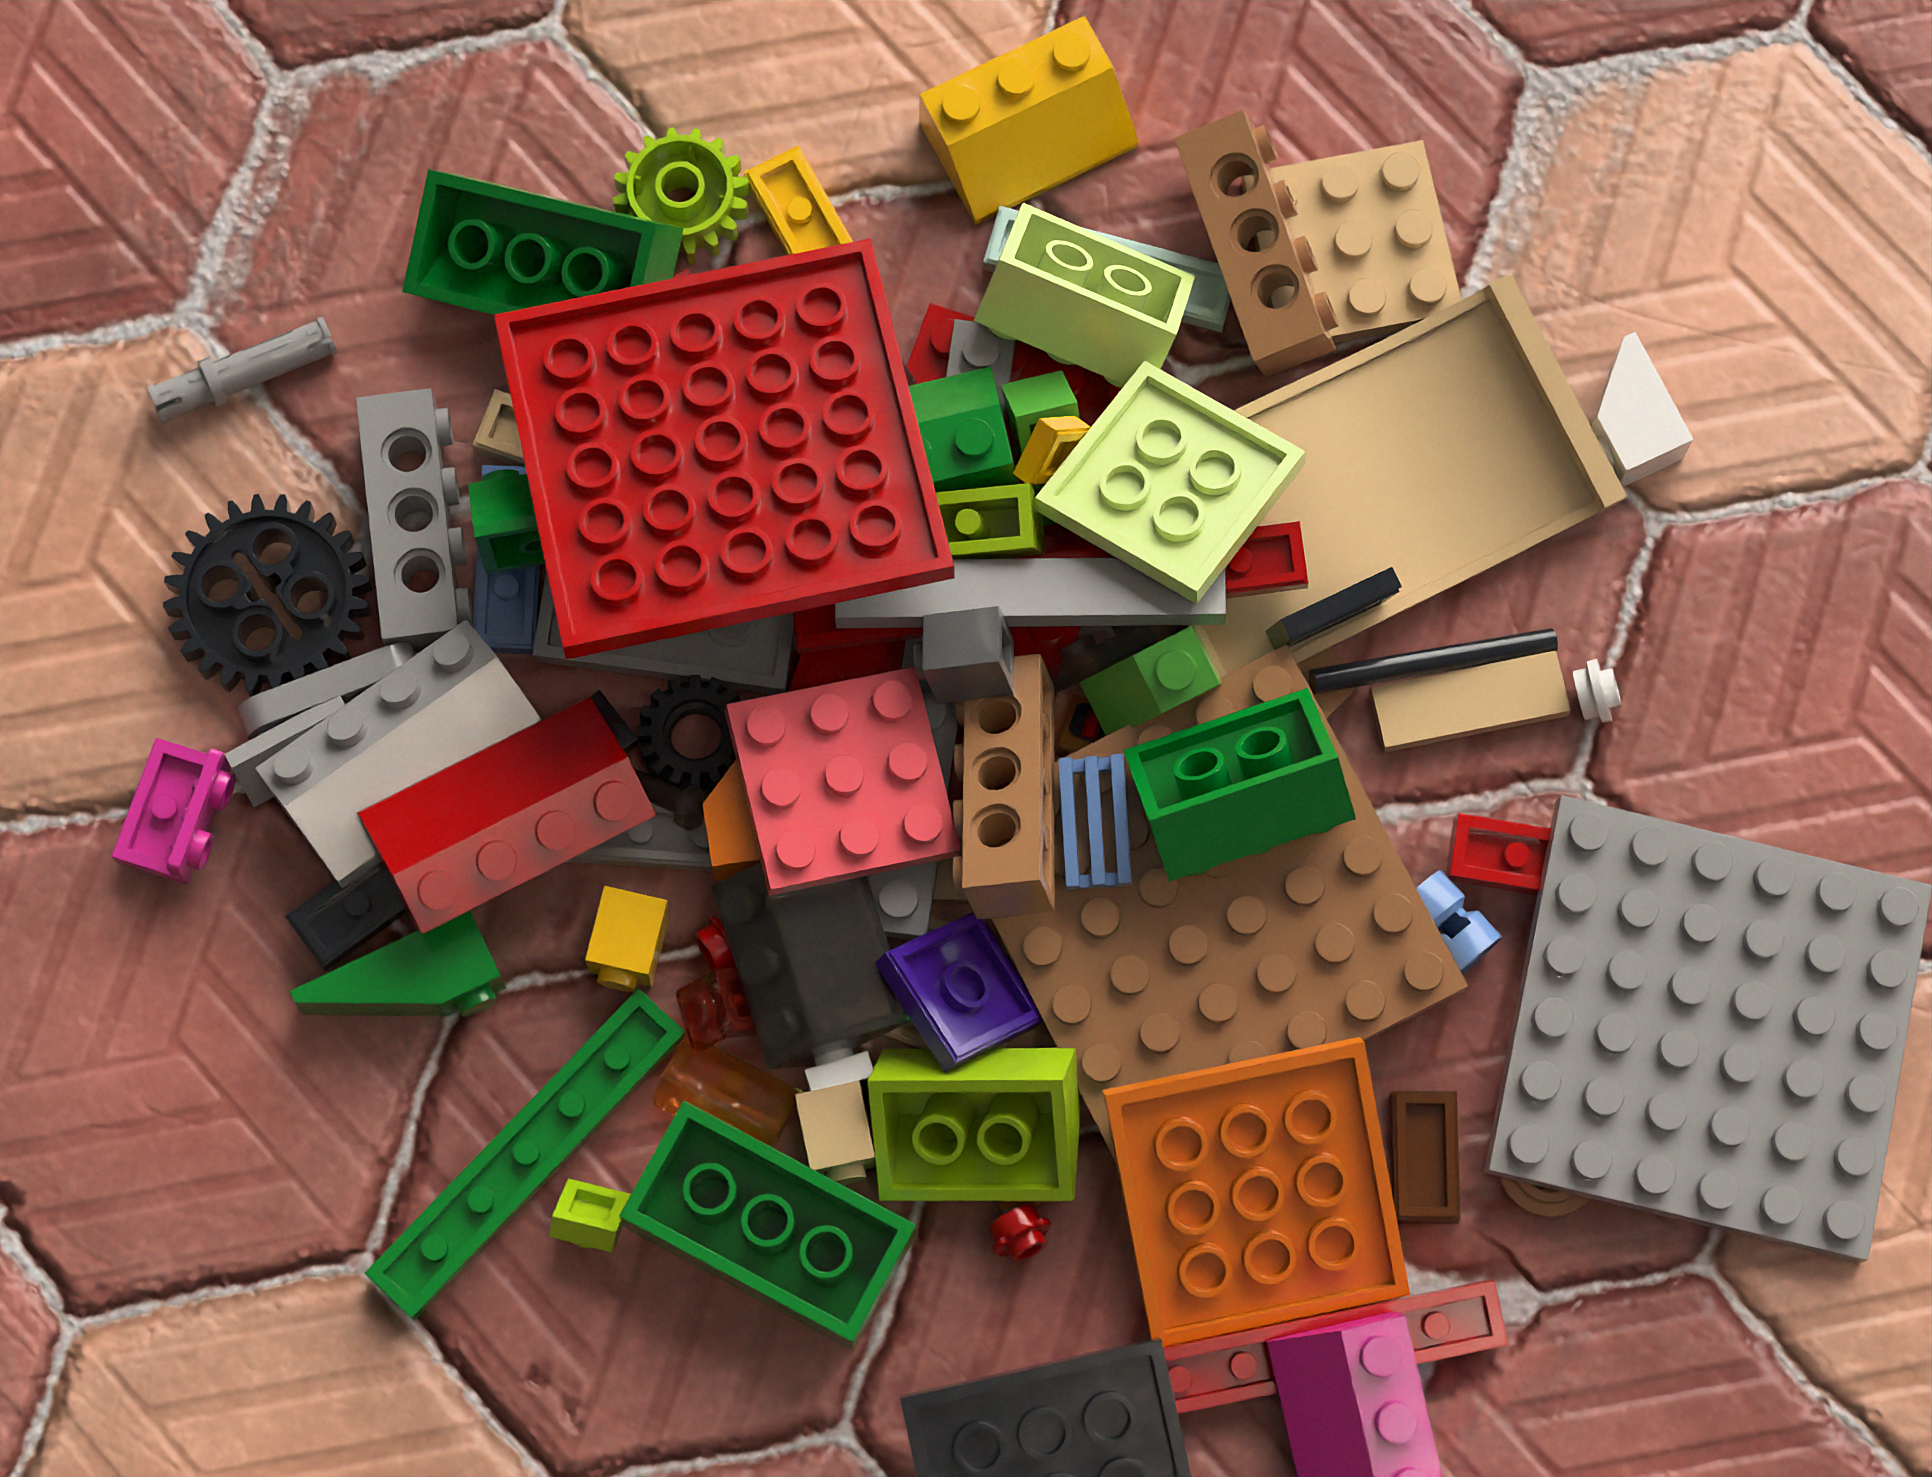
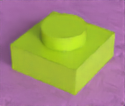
(588, 1215)

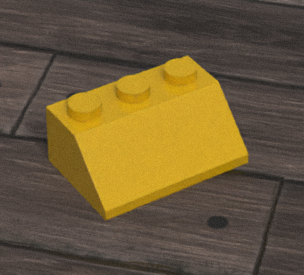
(1028, 120)

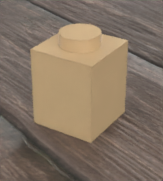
(837, 1132)

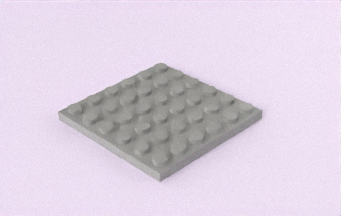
(1709, 1029)

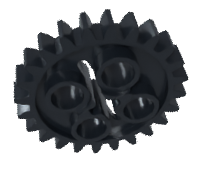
(314, 564)

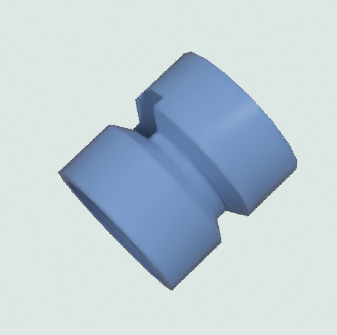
(1466, 933)

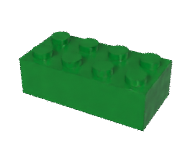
(768, 1225)

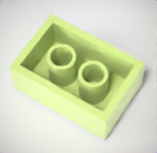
(1083, 297)

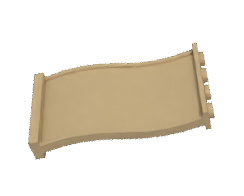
(1423, 461)

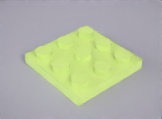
(1170, 481)

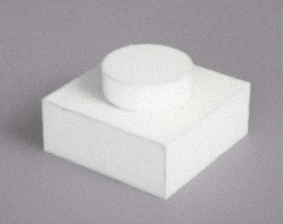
(839, 1068)

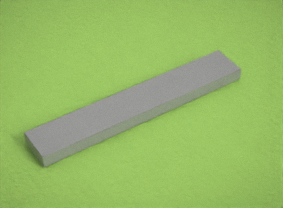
(1041, 595)

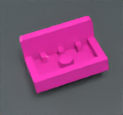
(174, 811)

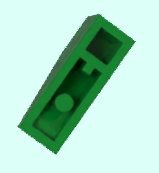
(411, 977)

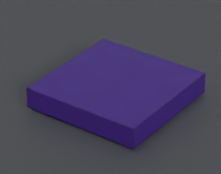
(960, 990)

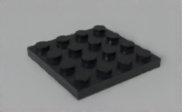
(1053, 1419)

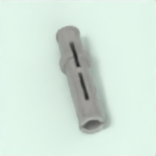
(241, 370)

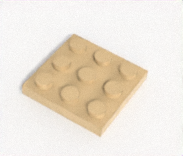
(1372, 236)

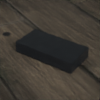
(1334, 609)

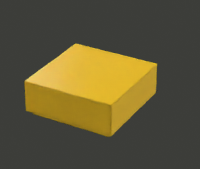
(1049, 447)

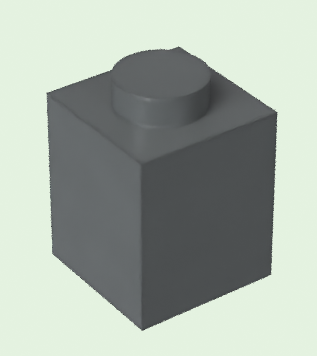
(966, 655)

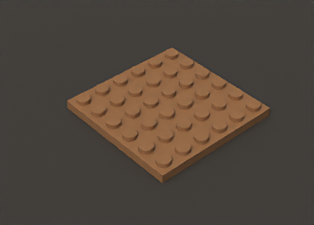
(1233, 961)

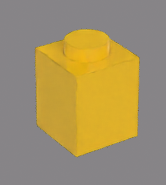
(627, 939)

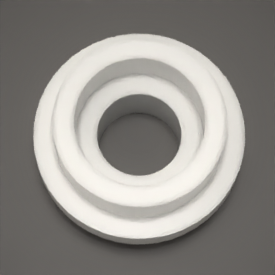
(1596, 691)

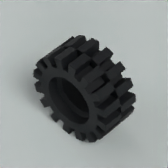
(662, 716)

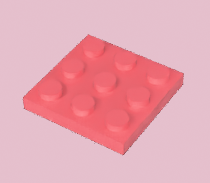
(842, 780)

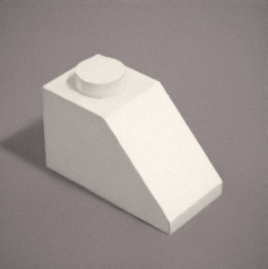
(1637, 417)

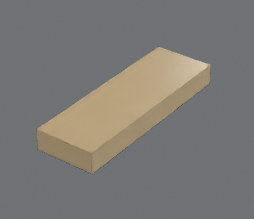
(1469, 701)

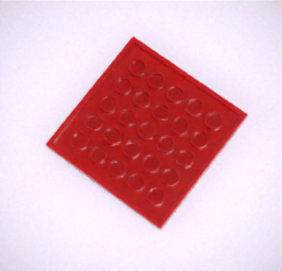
(721, 448)

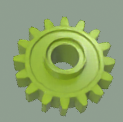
(690, 164)

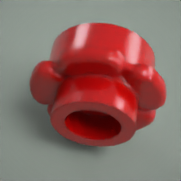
(715, 945)
(1020, 1233)

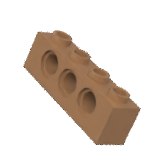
(1212, 161)
(1020, 873)

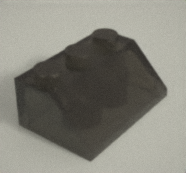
(809, 965)

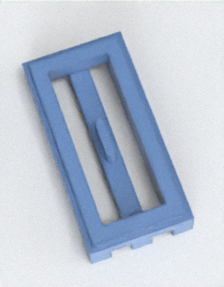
(1092, 767)

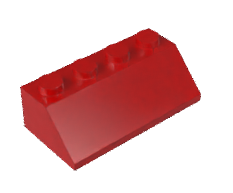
(506, 814)

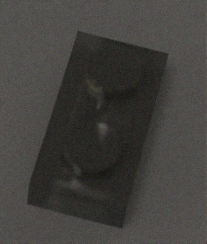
(1088, 658)

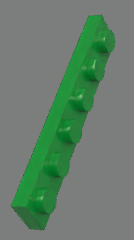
(525, 1154)

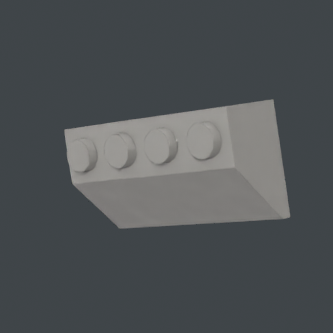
(390, 736)

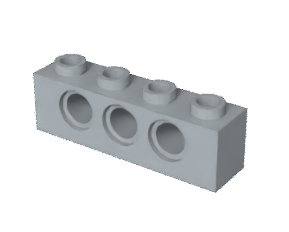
(387, 429)

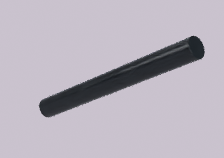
(1431, 661)

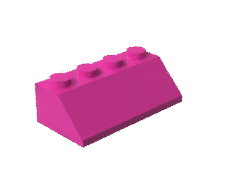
(1354, 1400)

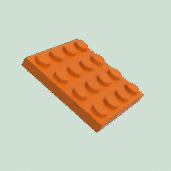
(1256, 1192)

